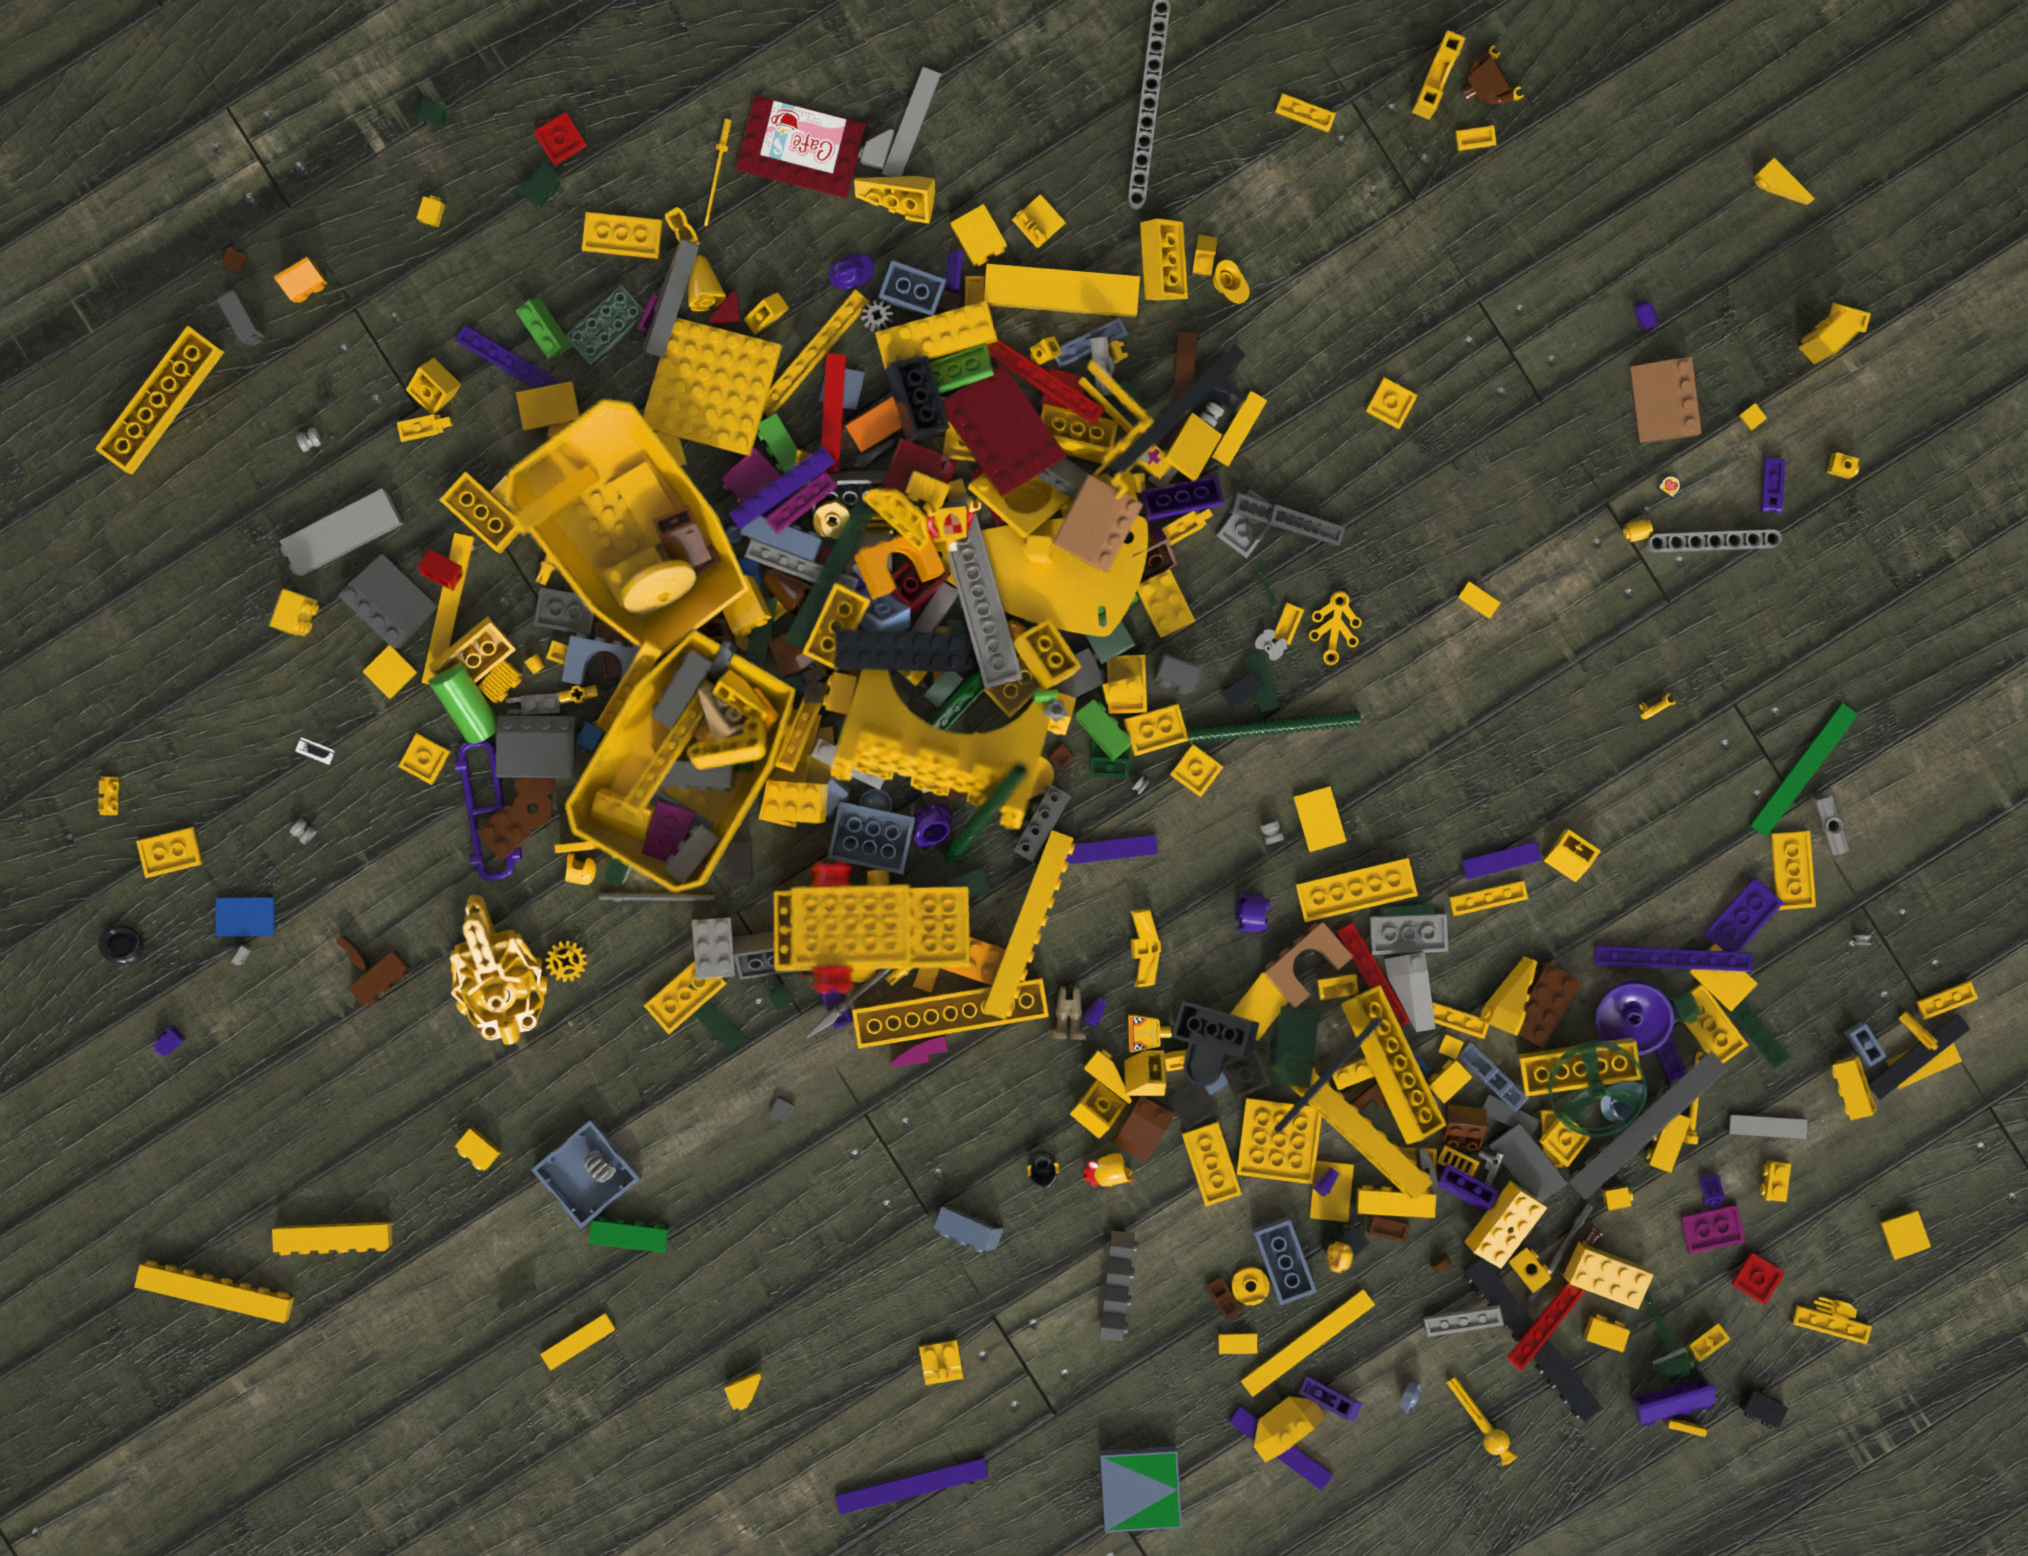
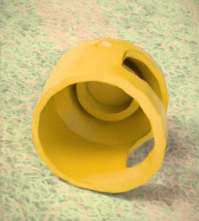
(579, 871)

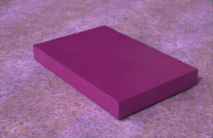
(667, 830)
(1712, 1228)

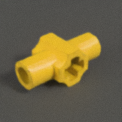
(568, 696)

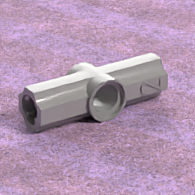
(1101, 357)
(1835, 838)

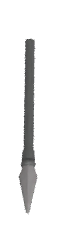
(830, 1017)

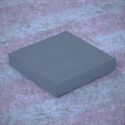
(853, 387)

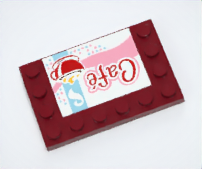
(801, 147)

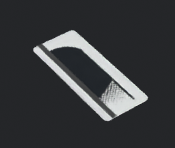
(315, 750)

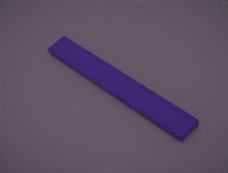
(1673, 958)
(911, 1486)

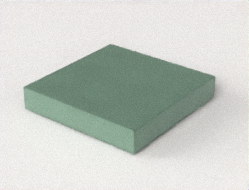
(1112, 645)

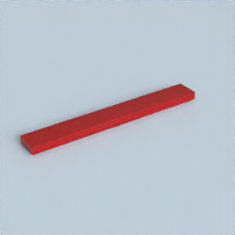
(1045, 382)

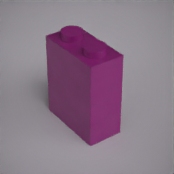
(750, 476)

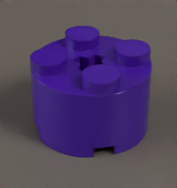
(1251, 912)

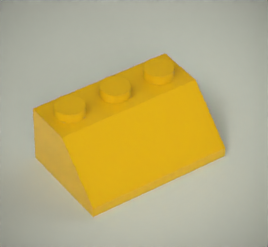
(611, 815)

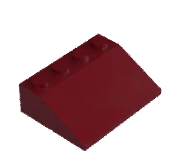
(916, 458)

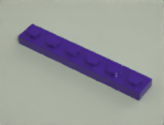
(782, 488)

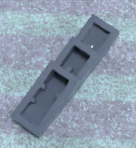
(1492, 1077)

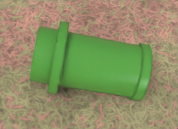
(1045, 695)

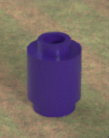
(1646, 314)

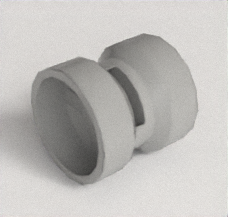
(1211, 414)
(308, 439)
(303, 831)
(1272, 832)

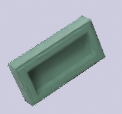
(943, 688)

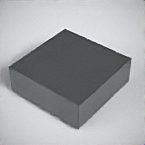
(782, 1110)

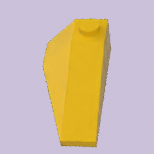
(902, 194)
(1506, 1005)

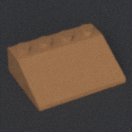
(1665, 400)
(1097, 524)

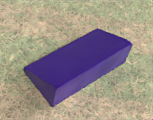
(953, 271)

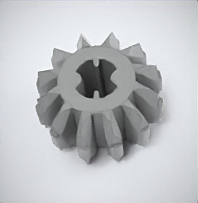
(883, 312)
(599, 1166)

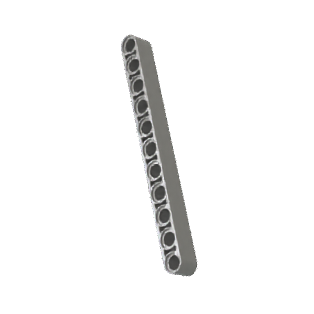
(1148, 94)

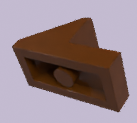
(1372, 1091)

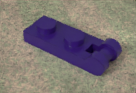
(1773, 485)

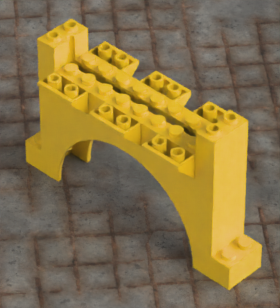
(890, 739)

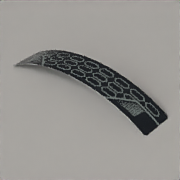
(722, 661)

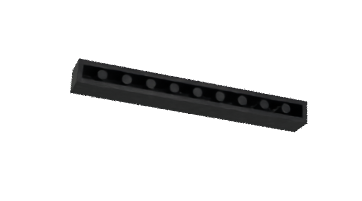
(1519, 1321)

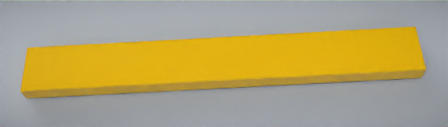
(814, 351)
(448, 604)
(666, 754)
(1307, 1342)

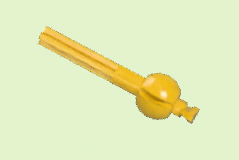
(1495, 1440)

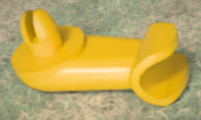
(1652, 710)

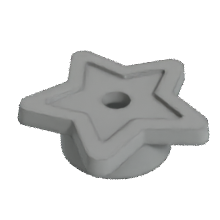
(1059, 706)

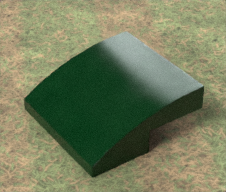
(1103, 766)

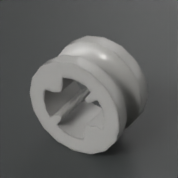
(1140, 784)
(1862, 939)

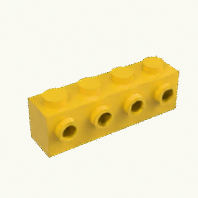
(1394, 1202)

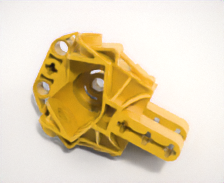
(500, 960)

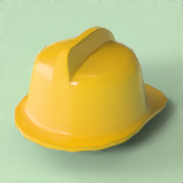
(1231, 282)

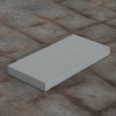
(1409, 934)

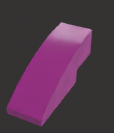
(920, 1052)

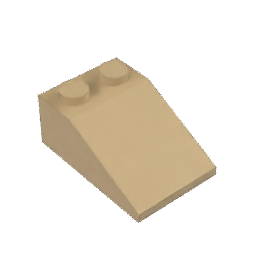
(721, 718)

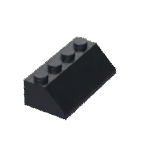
(917, 398)

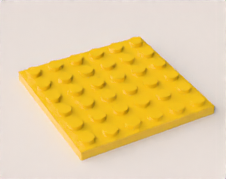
(712, 386)

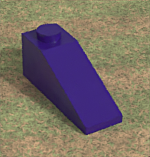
(1331, 1398)

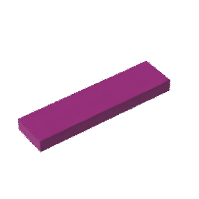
(800, 502)

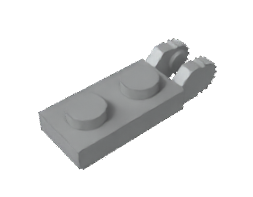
(536, 704)

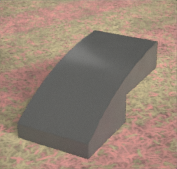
(1424, 1161)

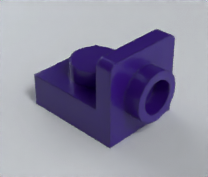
(1712, 1190)

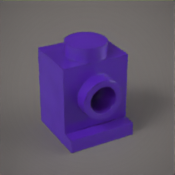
(168, 1041)

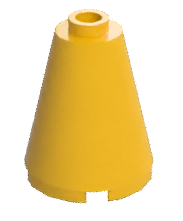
(704, 287)

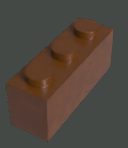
(379, 978)

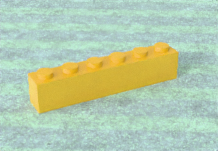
(332, 1237)

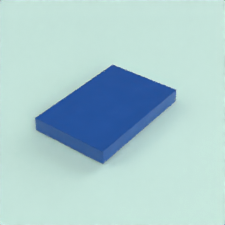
(245, 916)

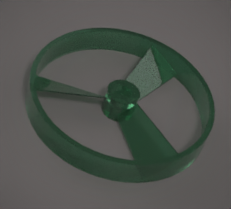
(1595, 1090)

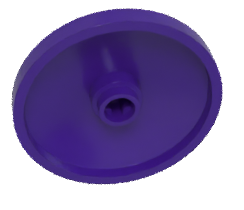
(1636, 1012)

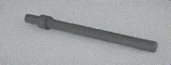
(619, 896)
(1579, 1222)

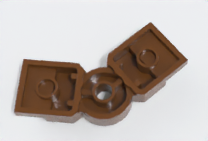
(513, 825)

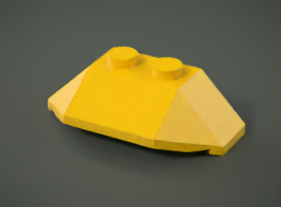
(900, 514)
(1286, 1426)

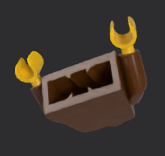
(1489, 81)

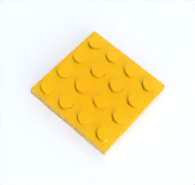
(1278, 1155)

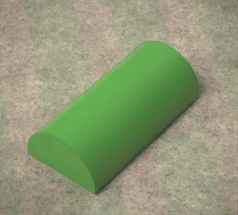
(465, 703)

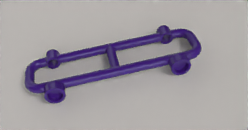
(478, 858)

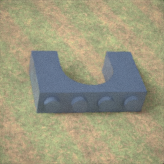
(582, 649)

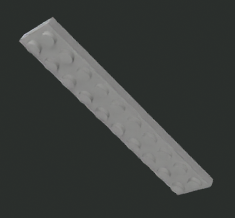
(983, 606)

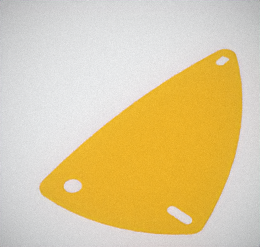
(1068, 588)

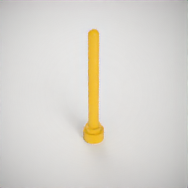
(1691, 1136)

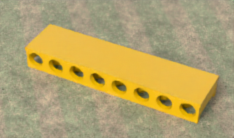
(1061, 290)

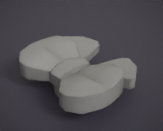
(1265, 642)

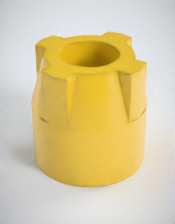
(534, 664)

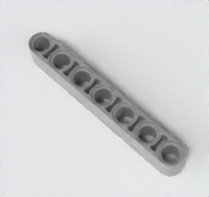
(1722, 541)

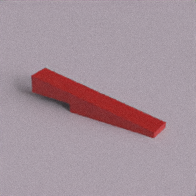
(833, 408)

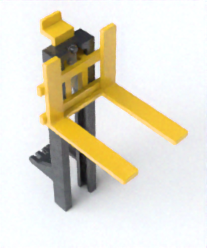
(1147, 434)

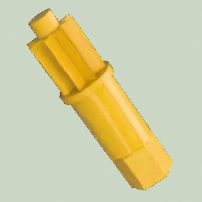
(1919, 1031)

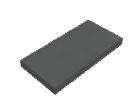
(1528, 1162)

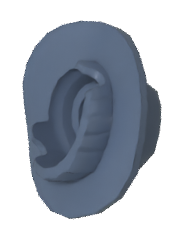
(1616, 1110)

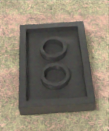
(563, 612)

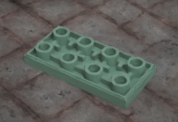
(605, 325)

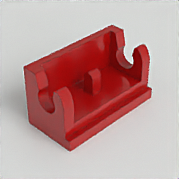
(440, 570)

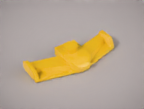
(1145, 947)

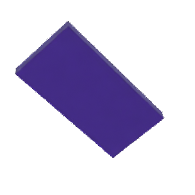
(1743, 917)

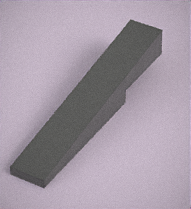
(670, 298)
(1286, 519)

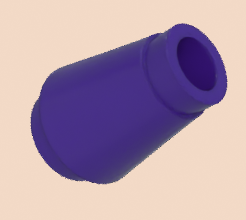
(1094, 1012)
(1324, 1183)

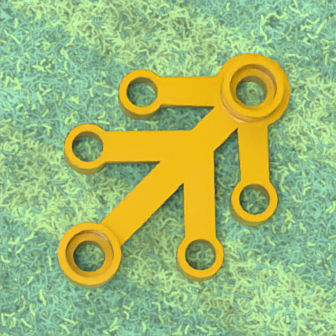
(1335, 625)

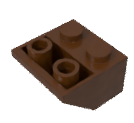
(1464, 1127)

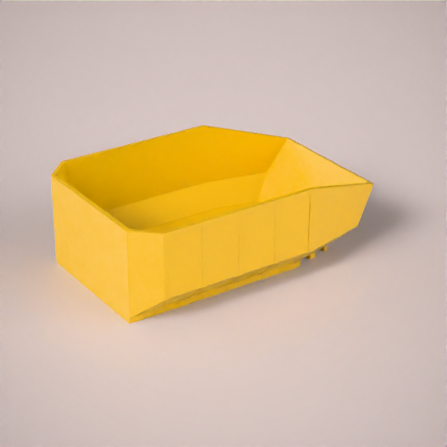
(601, 530)
(629, 751)

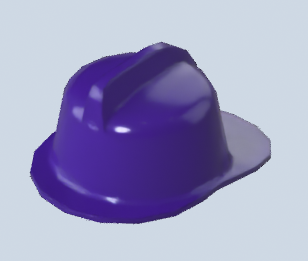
(851, 271)

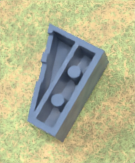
(967, 1230)

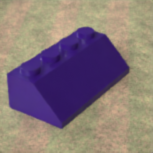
(1182, 497)
(1673, 1401)

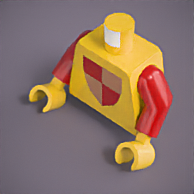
(950, 523)

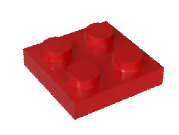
(560, 138)
(1757, 1278)

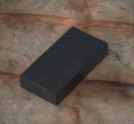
(1243, 689)

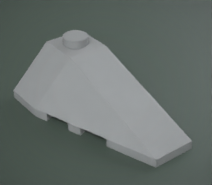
(1411, 983)

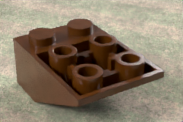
(682, 537)

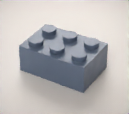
(912, 289)

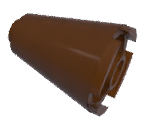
(787, 589)

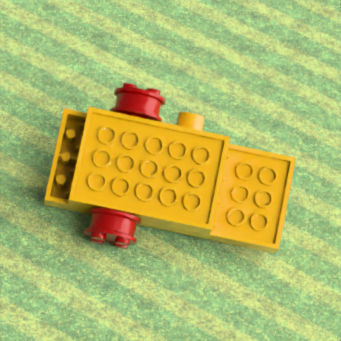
(867, 927)

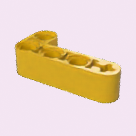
(731, 750)

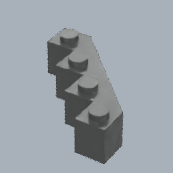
(1117, 1285)

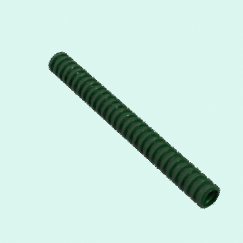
(1274, 726)
(986, 812)

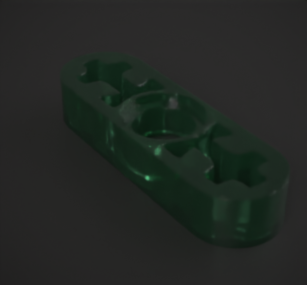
(1406, 910)

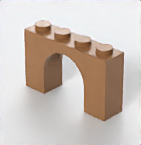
(1281, 971)

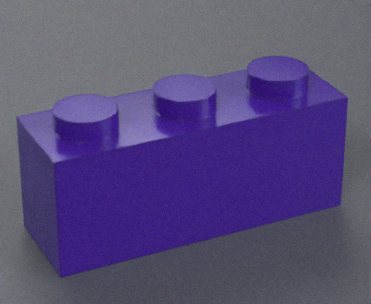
(1466, 1188)

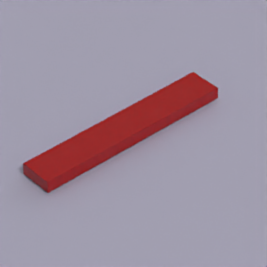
(1369, 969)
(1544, 1325)

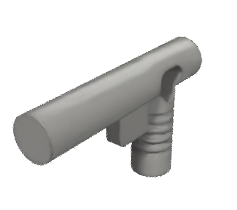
(1491, 1165)

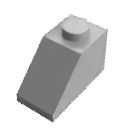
(877, 150)

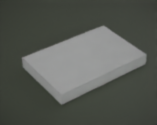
(1235, 533)

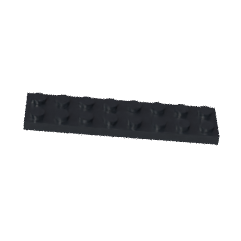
(904, 651)

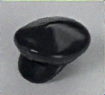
(121, 945)

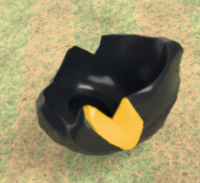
(1043, 1169)

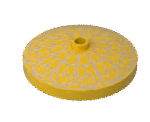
(658, 587)

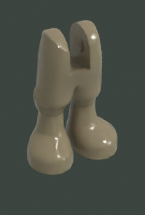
(1072, 1009)

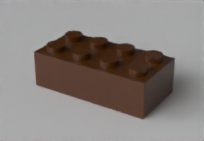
(1547, 1002)

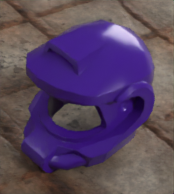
(934, 818)

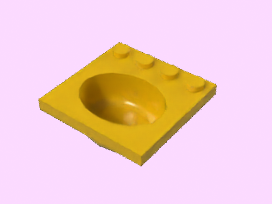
(1024, 507)

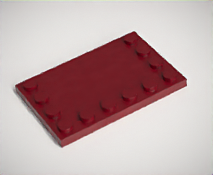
(1002, 431)

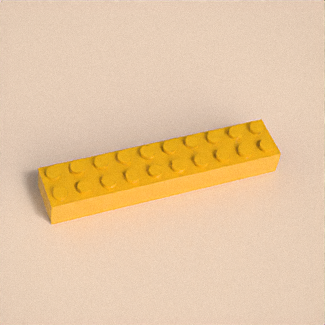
(943, 1014)

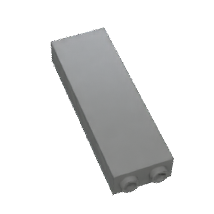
(340, 532)

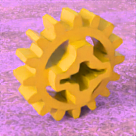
(578, 966)

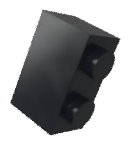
(1764, 1408)

